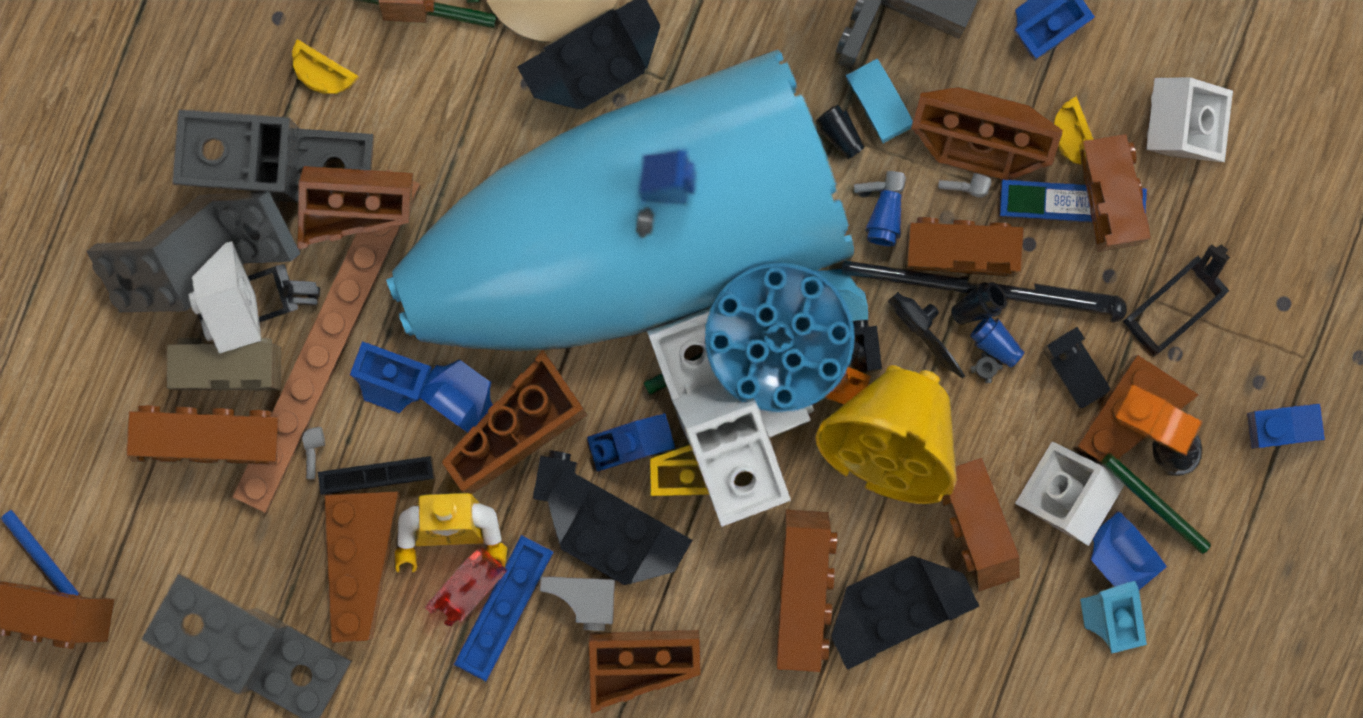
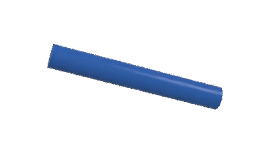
(37, 553)

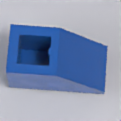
(667, 177)
(631, 442)

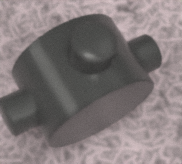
(645, 222)
(986, 367)

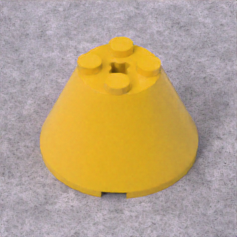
(895, 437)

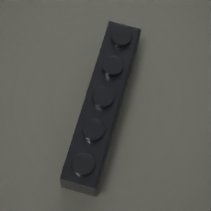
(376, 475)

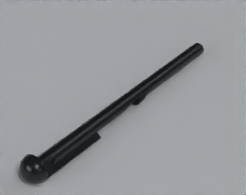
(1042, 294)

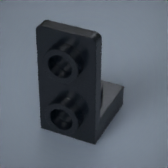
(870, 350)
(1076, 368)

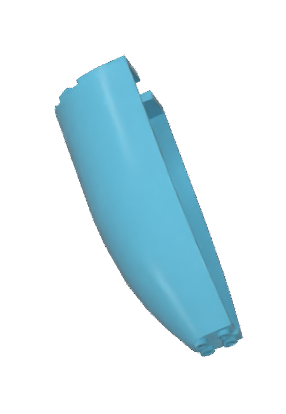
(552, 242)

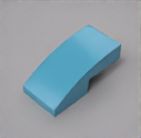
(880, 100)

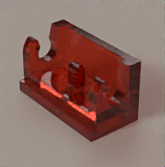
(467, 587)

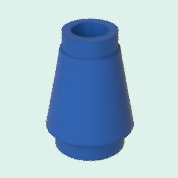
(885, 220)
(996, 340)

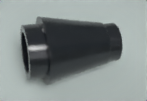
(840, 131)
(981, 303)

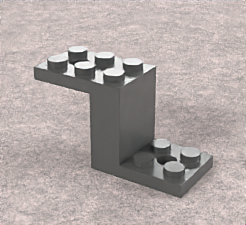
(943, 15)
(260, 152)
(160, 268)
(245, 649)

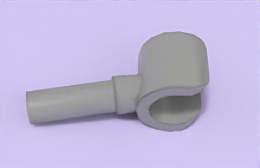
(893, 182)
(978, 186)
(312, 439)

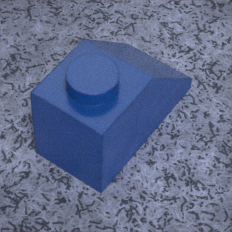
(1285, 426)

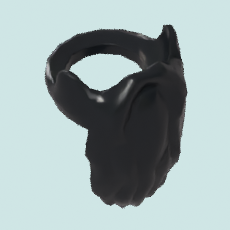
(1176, 463)

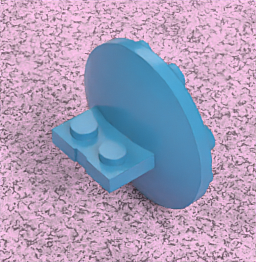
(779, 337)

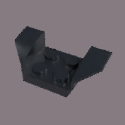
(594, 57)
(612, 532)
(898, 606)

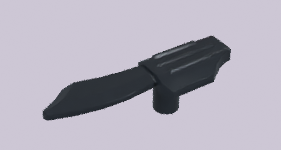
(919, 322)

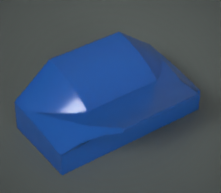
(1049, 22)
(388, 377)
(458, 394)
(1124, 553)

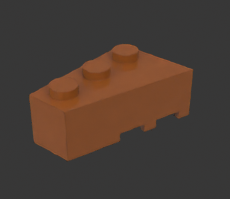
(1114, 193)
(350, 202)
(964, 247)
(1104, 432)
(981, 527)
(53, 615)
(639, 662)

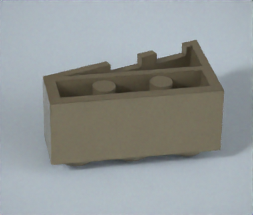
(204, 368)

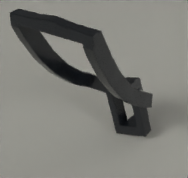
(1206, 274)
(286, 290)

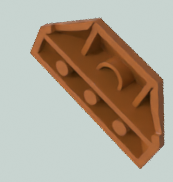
(985, 133)

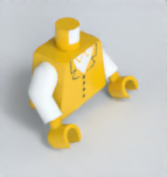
(447, 521)

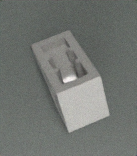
(588, 597)

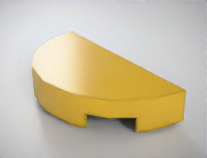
(319, 71)
(1075, 130)

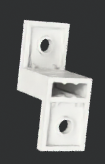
(719, 427)

